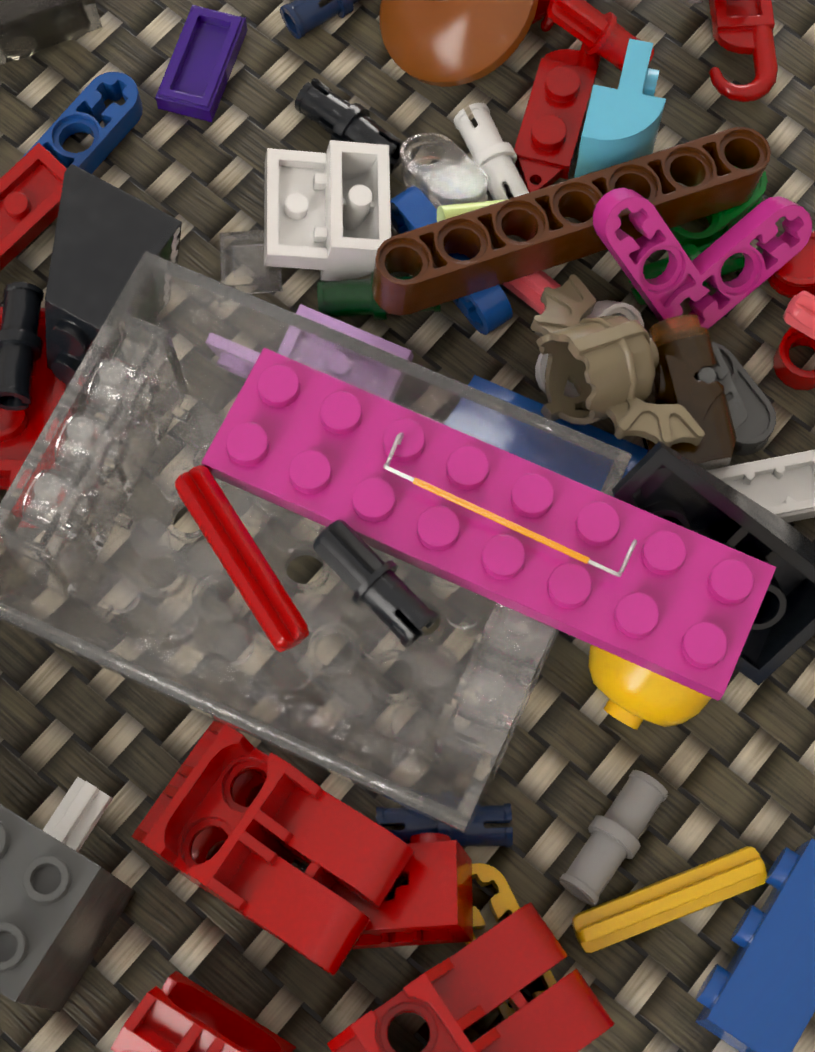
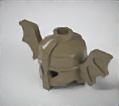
(610, 367)

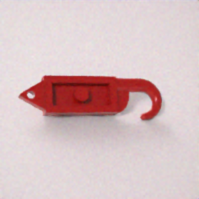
(748, 30)
(555, 114)

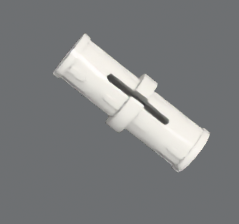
(491, 153)

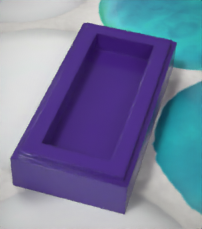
(201, 63)

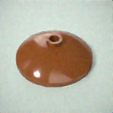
(453, 39)

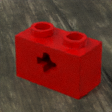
(429, 909)

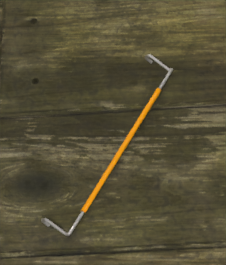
(500, 520)

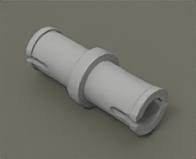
(613, 837)

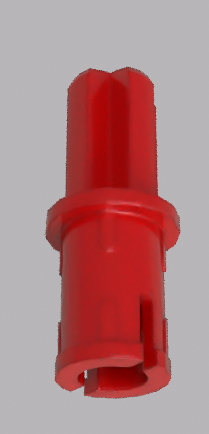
(597, 31)

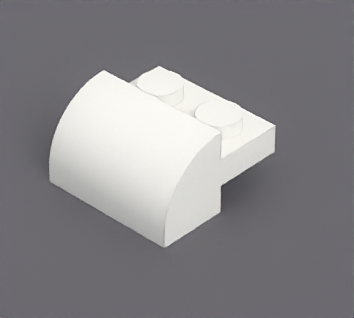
(327, 208)

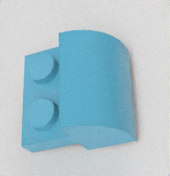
(623, 120)

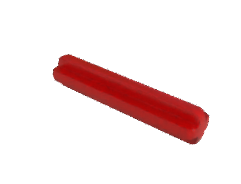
(242, 558)

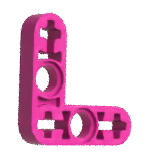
(685, 277)

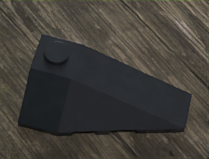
(701, 502)

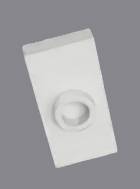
(777, 483)

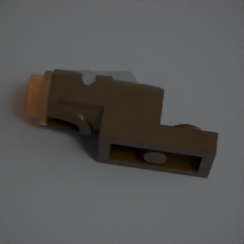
(697, 378)

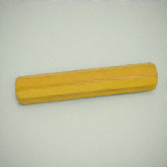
(669, 899)

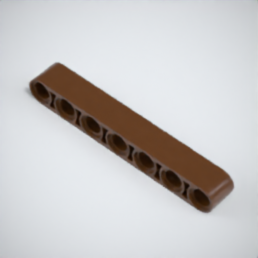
(551, 240)

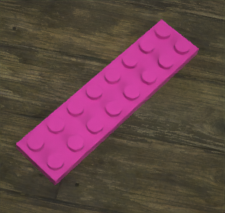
(322, 455)

